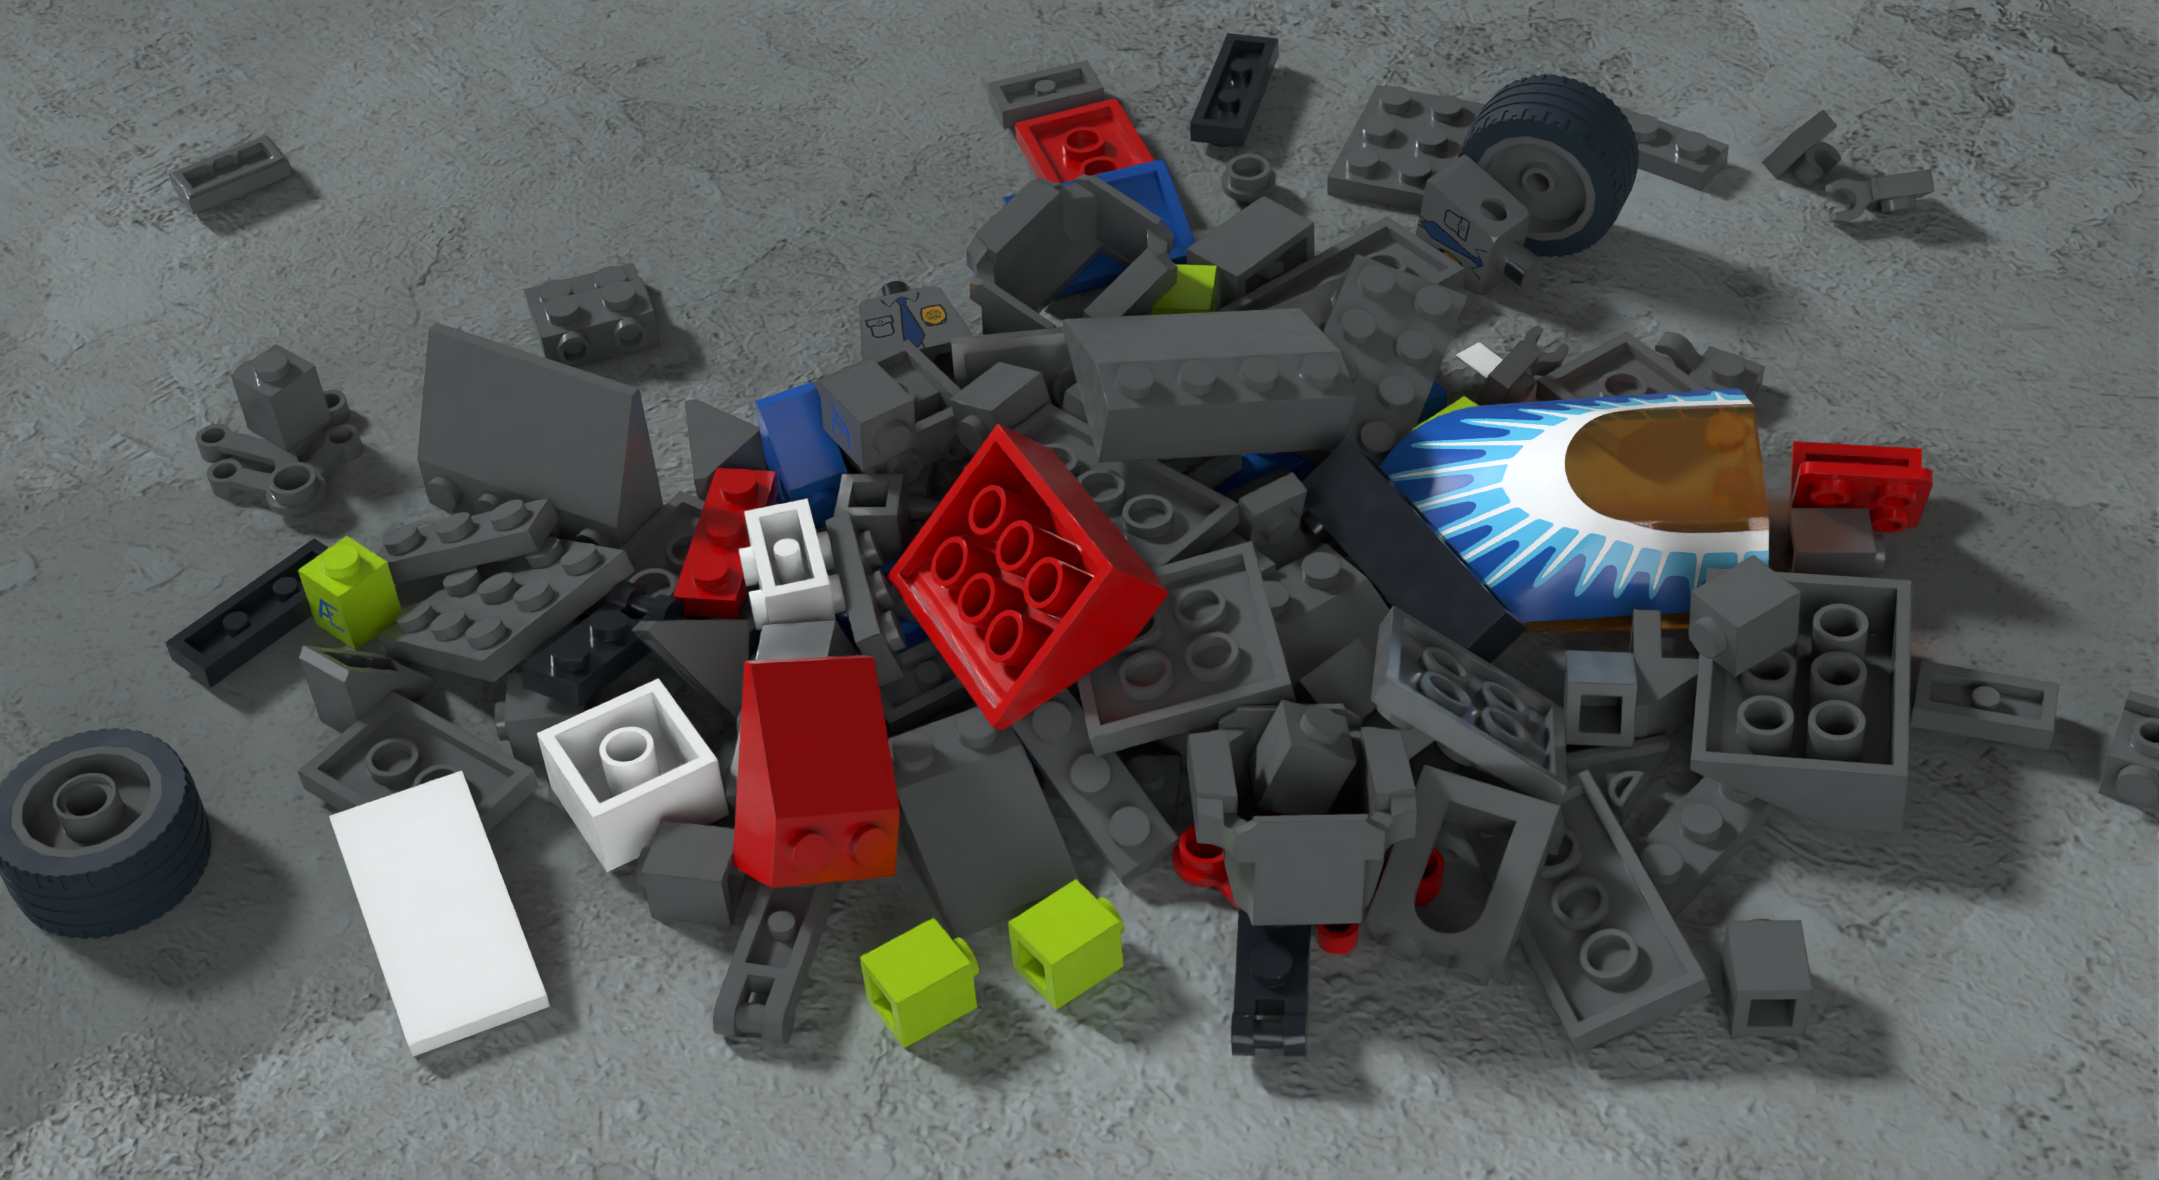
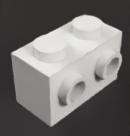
(789, 567)

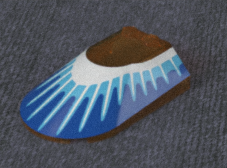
(1593, 500)

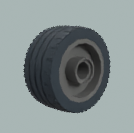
(1560, 155)
(101, 833)

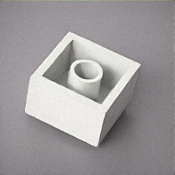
(630, 769)

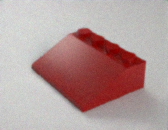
(1023, 579)

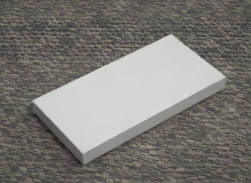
(438, 913)

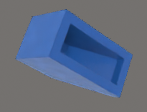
(801, 450)

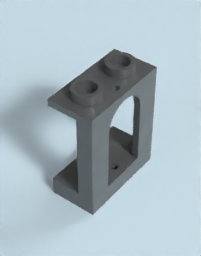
(1486, 946)

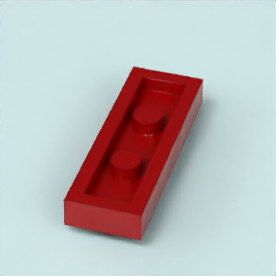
(713, 573)

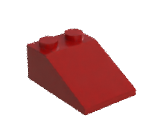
(814, 774)

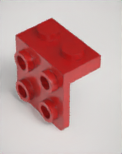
(1861, 476)

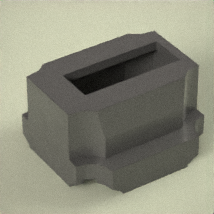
(1051, 237)
(1301, 864)

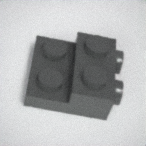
(593, 316)
(934, 417)

